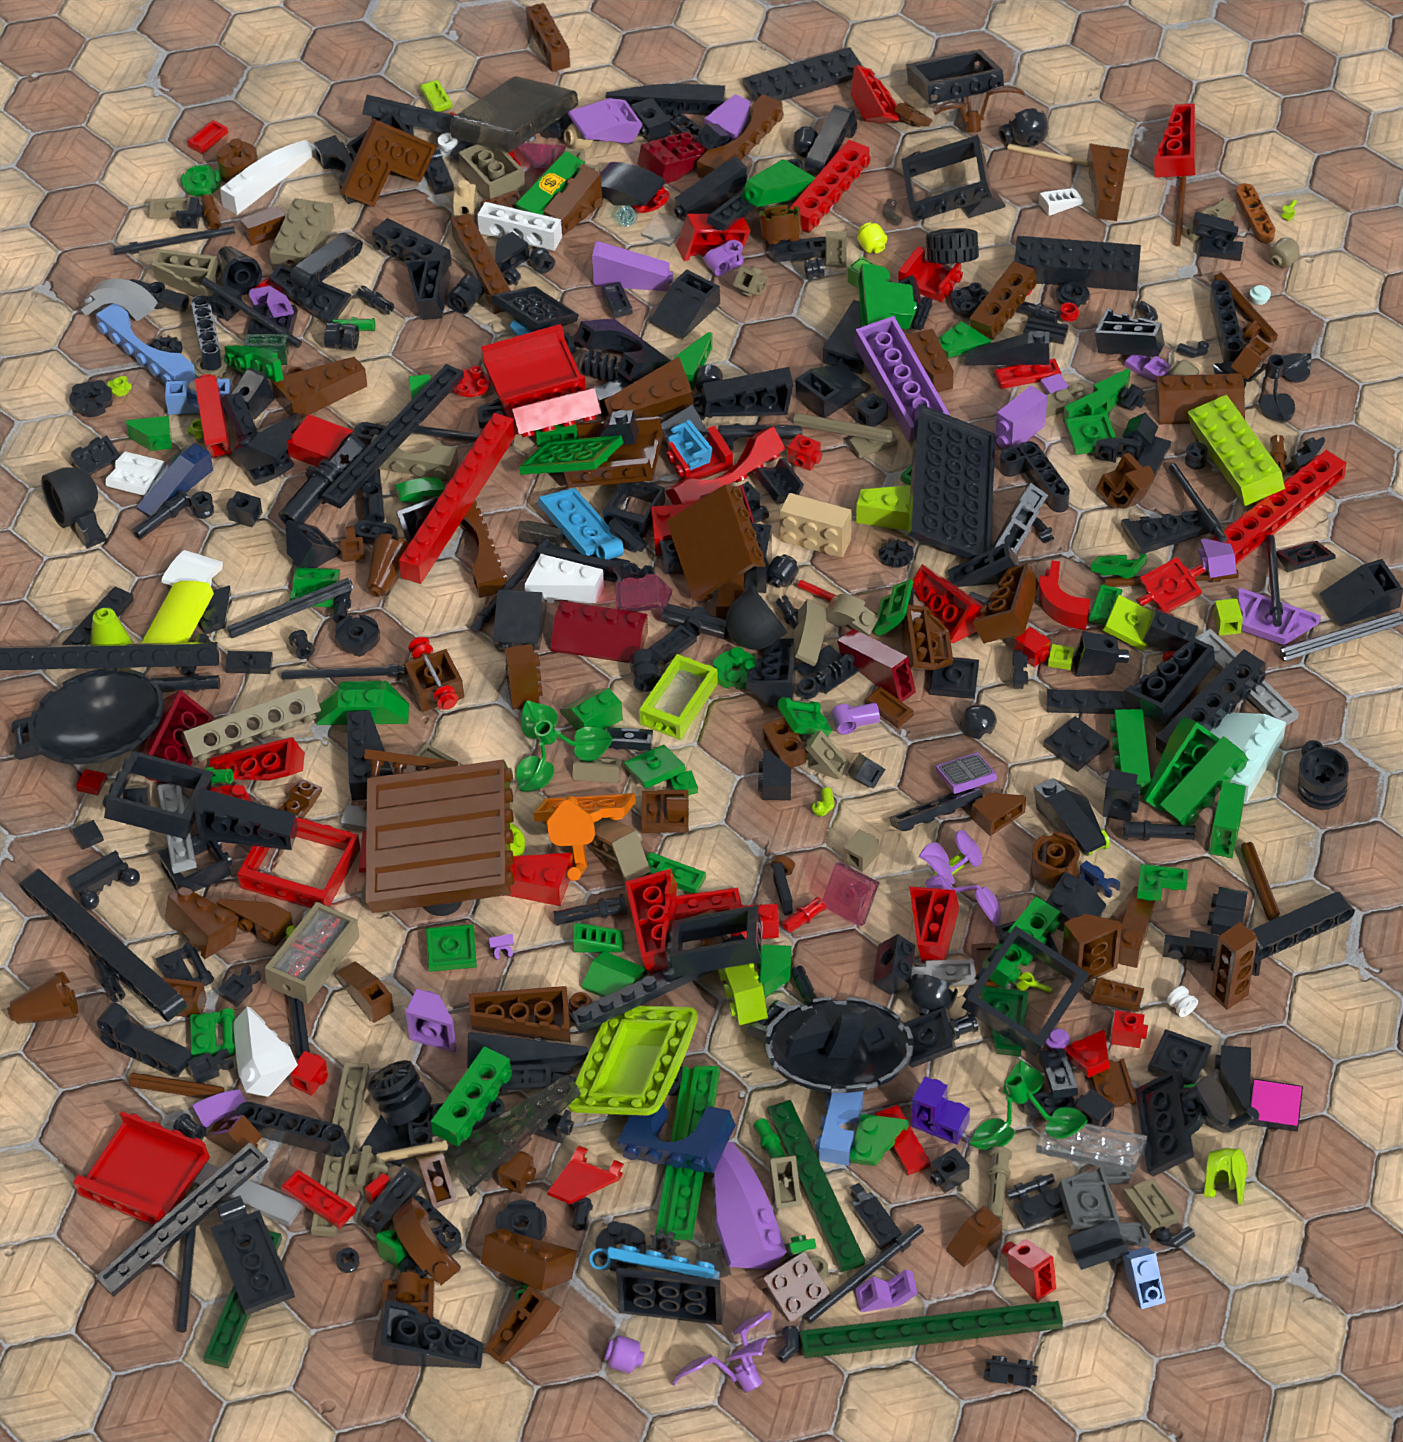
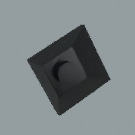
(413, 517)
(308, 545)

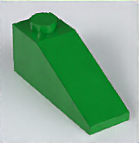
(696, 356)

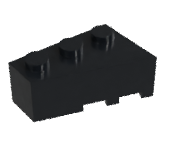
(430, 285)

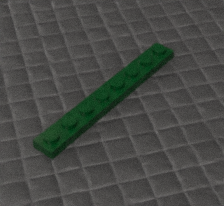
(816, 1186)

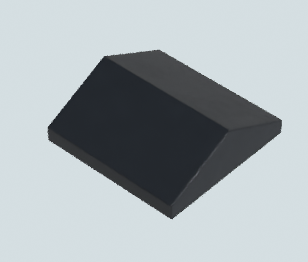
(1304, 556)

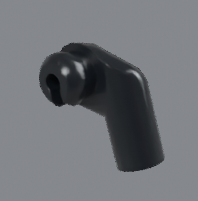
(1148, 310)
(1193, 352)

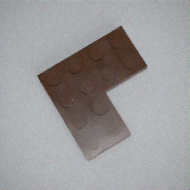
(385, 151)

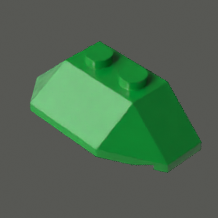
(377, 696)

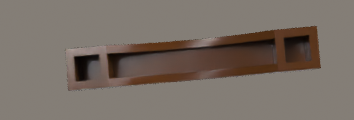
(765, 115)
(472, 243)
(486, 570)

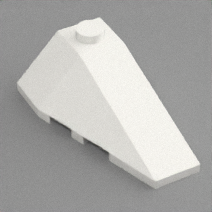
(260, 1054)

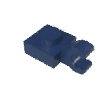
(1095, 878)

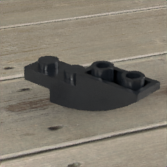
(1198, 947)

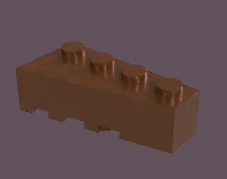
(1107, 176)
(655, 393)
(1009, 605)
(523, 1012)

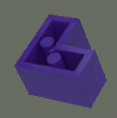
(936, 1113)

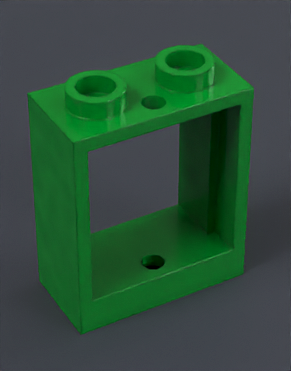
(1227, 820)

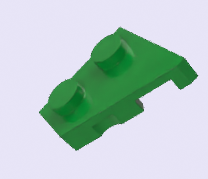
(960, 339)
(1118, 565)
(875, 1137)

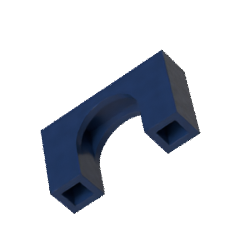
(697, 1151)

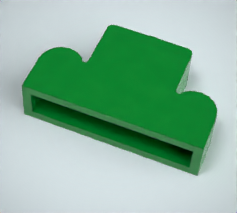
(882, 298)

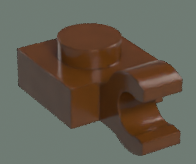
(352, 547)

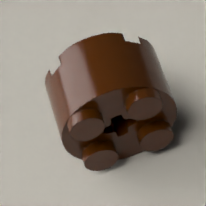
(235, 158)
(780, 224)
(1053, 857)

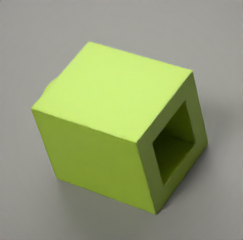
(1228, 617)

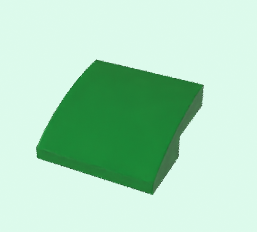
(311, 579)
(893, 607)

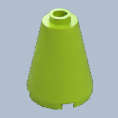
(108, 628)

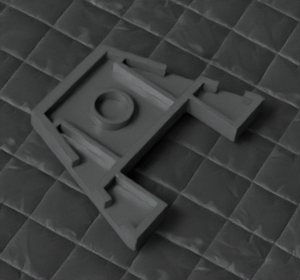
(1090, 1203)

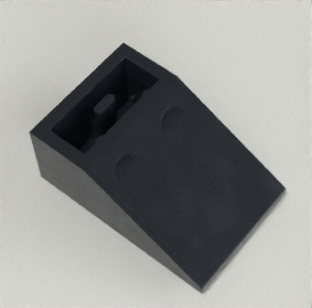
(686, 304)
(829, 388)
(1363, 593)

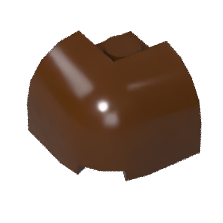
(1125, 484)

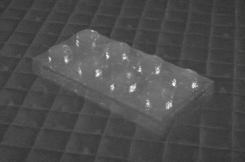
(1097, 1147)

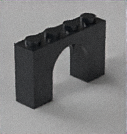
(638, 356)

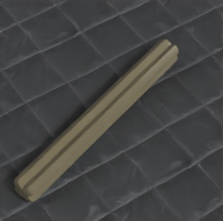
(842, 427)

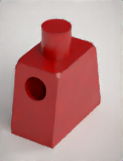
(1031, 1268)

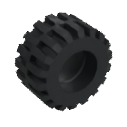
(952, 245)

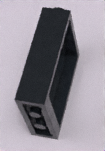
(718, 955)

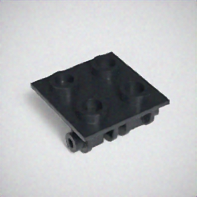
(830, 669)

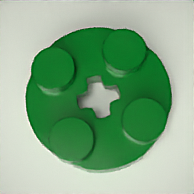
(734, 659)

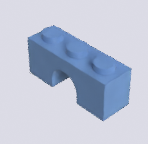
(183, 400)
(836, 1143)

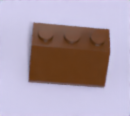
(1092, 944)

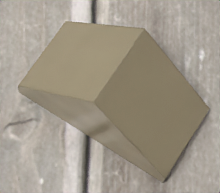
(785, 1181)

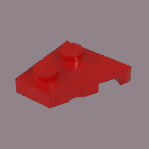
(1089, 1054)

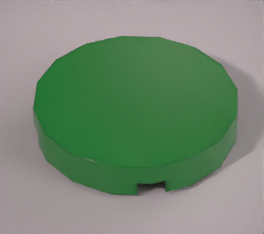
(200, 180)

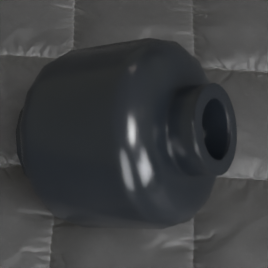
(803, 140)
(706, 374)
(782, 571)

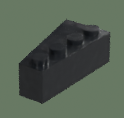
(1172, 682)
(362, 736)
(243, 822)

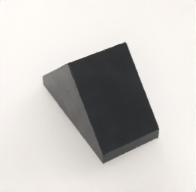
(984, 206)

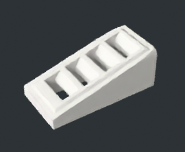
(1054, 202)

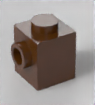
(517, 1172)

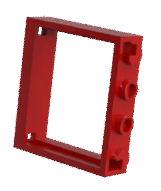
(295, 892)

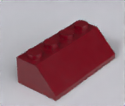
(598, 631)
(179, 715)

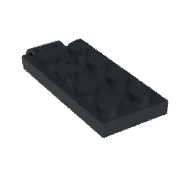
(255, 1268)

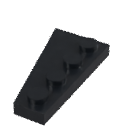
(322, 300)
(1165, 531)

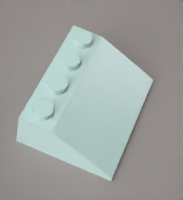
(1258, 738)

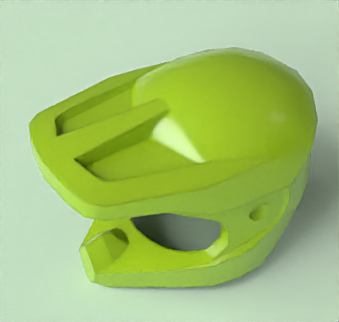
(1226, 1166)

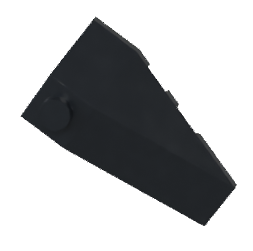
(1070, 813)

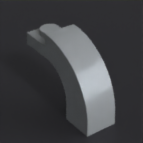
(121, 292)

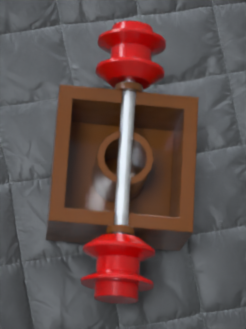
(432, 676)

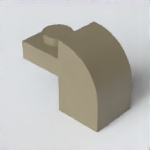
(850, 610)

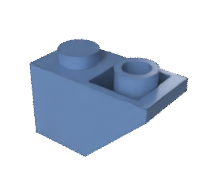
(1144, 1277)

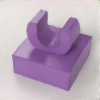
(501, 942)

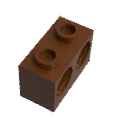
(784, 742)

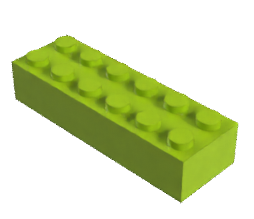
(1236, 450)

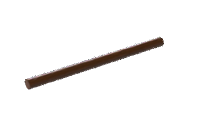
(1180, 211)

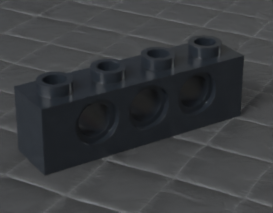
(406, 243)

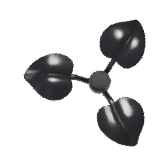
(1294, 367)

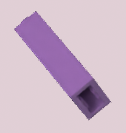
(630, 268)

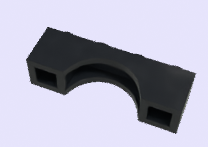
(333, 155)

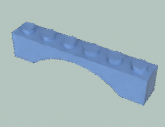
(168, 366)

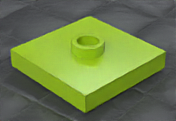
(1128, 622)

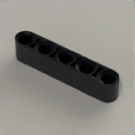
(326, 261)
(1225, 320)
(206, 333)
(1302, 924)
(296, 1129)

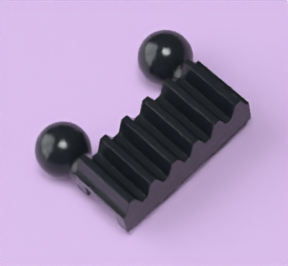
(101, 873)

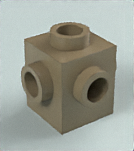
(751, 280)

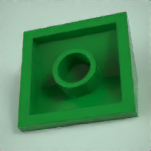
(610, 974)

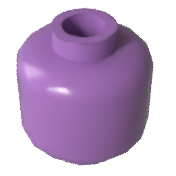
(624, 1354)

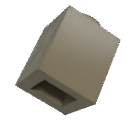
(861, 850)

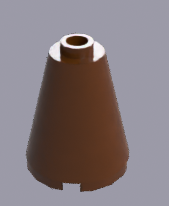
(384, 564)
(45, 1002)

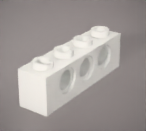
(531, 227)

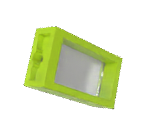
(678, 696)

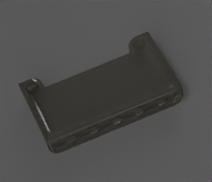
(512, 113)

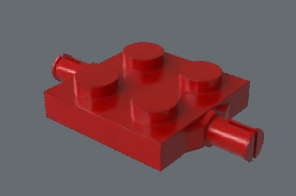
(1170, 585)

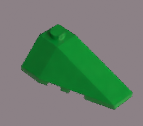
(1182, 753)

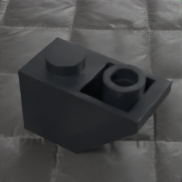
(775, 779)

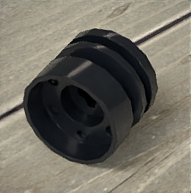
(1323, 778)
(399, 1092)

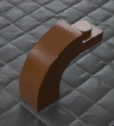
(413, 1229)

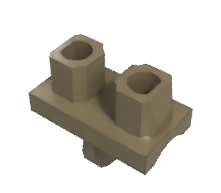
(368, 1170)

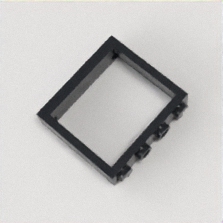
(922, 72)
(940, 158)
(152, 817)
(1001, 1022)

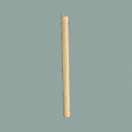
(1047, 154)

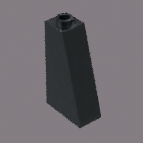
(712, 190)
(840, 345)

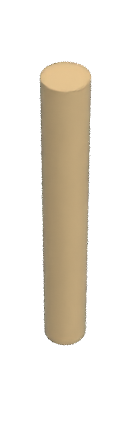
(413, 1151)

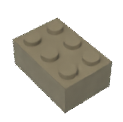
(491, 171)

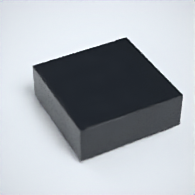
(88, 834)

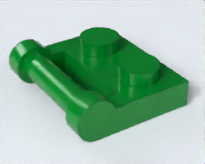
(803, 722)
(204, 1032)

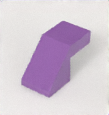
(277, 302)
(880, 1294)

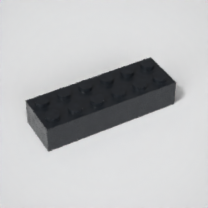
(1086, 262)

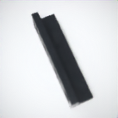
(592, 560)

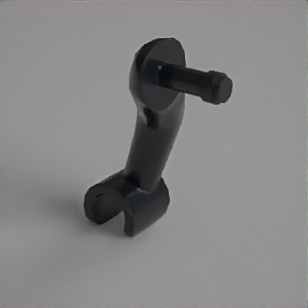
(1045, 532)

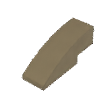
(809, 632)

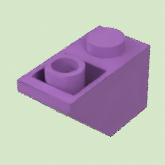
(1217, 558)

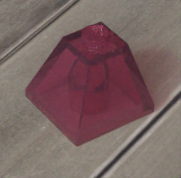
(542, 155)

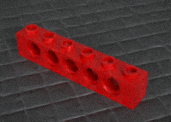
(831, 183)

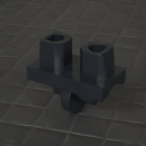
(632, 571)

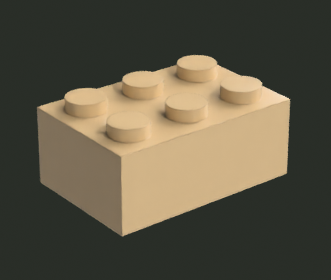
(815, 525)

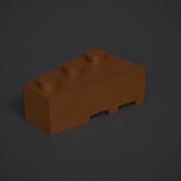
(201, 920)

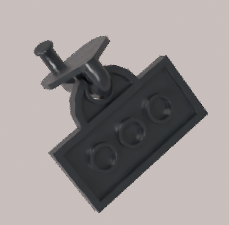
(1175, 1113)

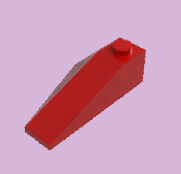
(947, 603)
(264, 761)

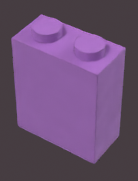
(1021, 418)

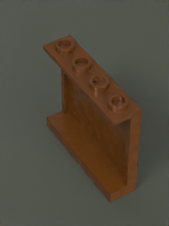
(628, 462)
(715, 541)

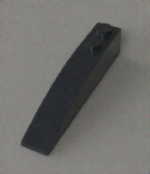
(687, 98)

